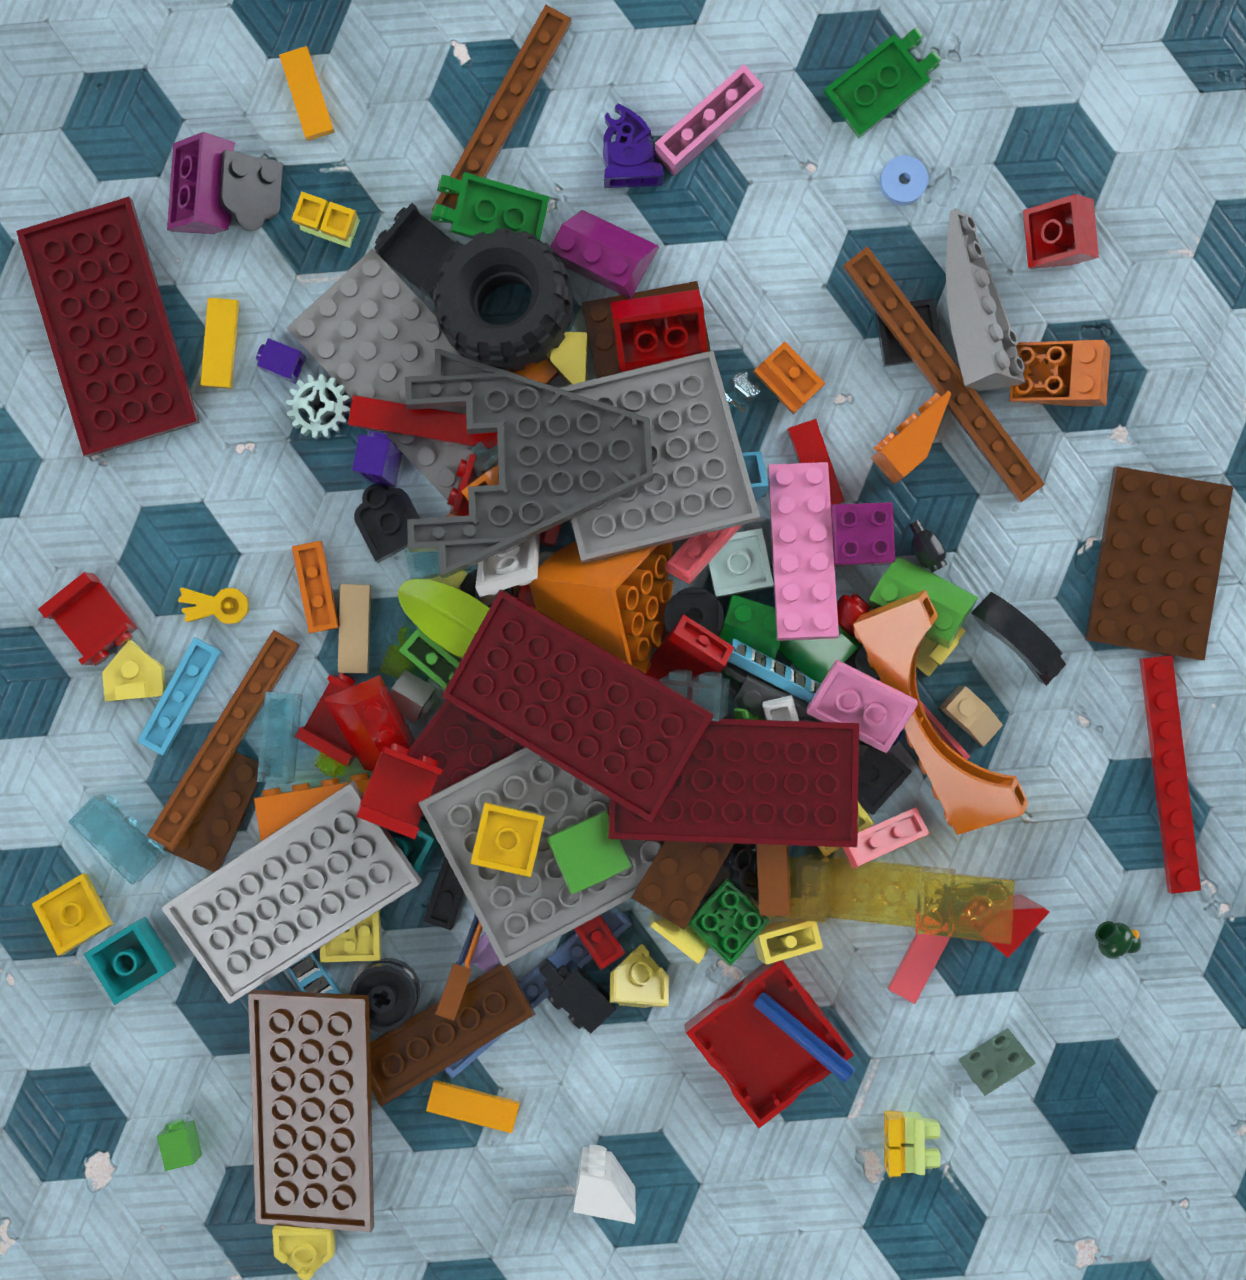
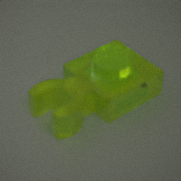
(394, 662)
(330, 766)

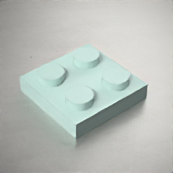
(741, 565)

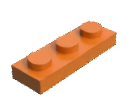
(315, 587)

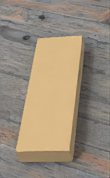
(354, 628)

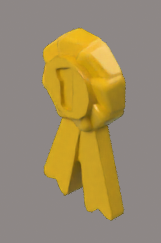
(228, 605)

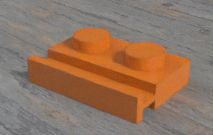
(789, 377)

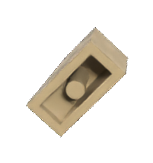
(971, 715)

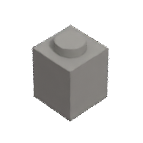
(412, 696)

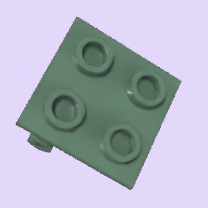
(996, 1062)

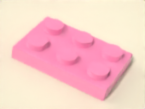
(859, 698)

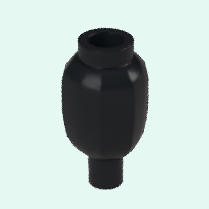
(927, 547)

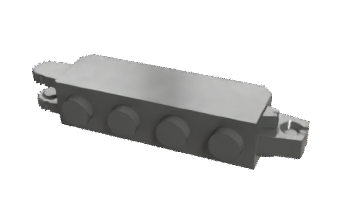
(753, 691)

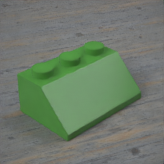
(949, 600)

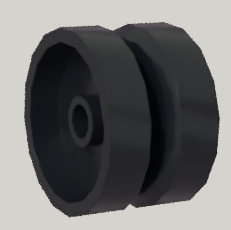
(399, 982)

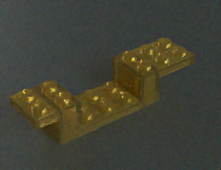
(903, 895)

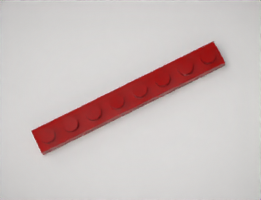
(1170, 774)

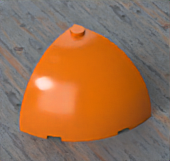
(609, 600)

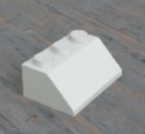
(604, 1187)

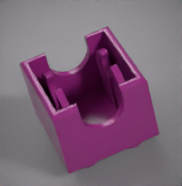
(863, 534)

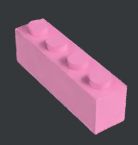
(708, 120)

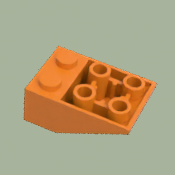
(1063, 373)
(902, 453)

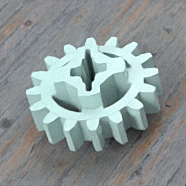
(318, 419)

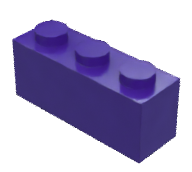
(377, 459)

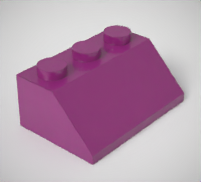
(195, 185)
(604, 252)

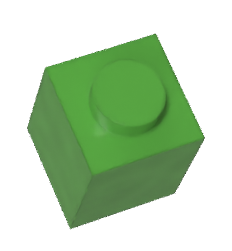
(179, 1144)

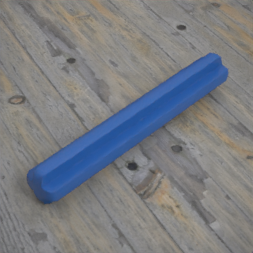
(804, 1037)

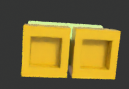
(326, 219)
(905, 1143)

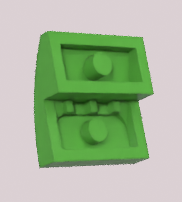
(587, 853)

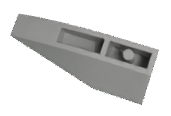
(976, 313)

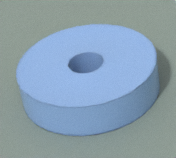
(906, 167)

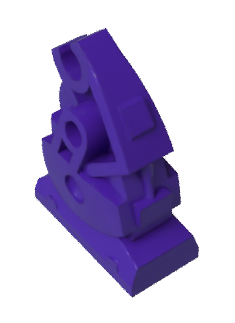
(631, 155)

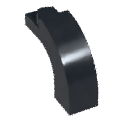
(1021, 636)

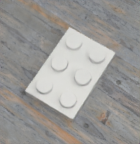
(509, 568)

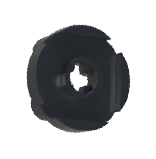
(698, 599)

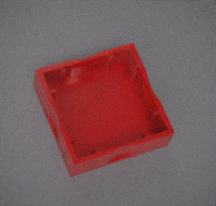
(752, 1052)

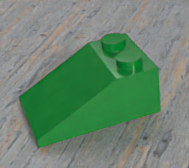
(752, 625)

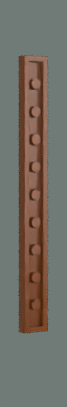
(943, 374)

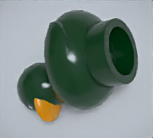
(1117, 939)

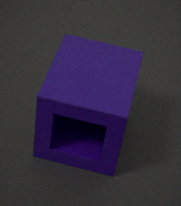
(280, 360)

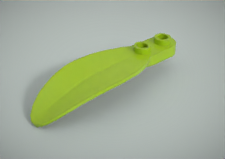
(442, 613)

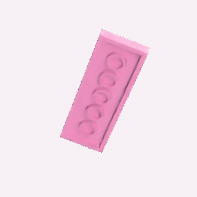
(802, 551)

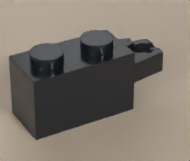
(577, 994)

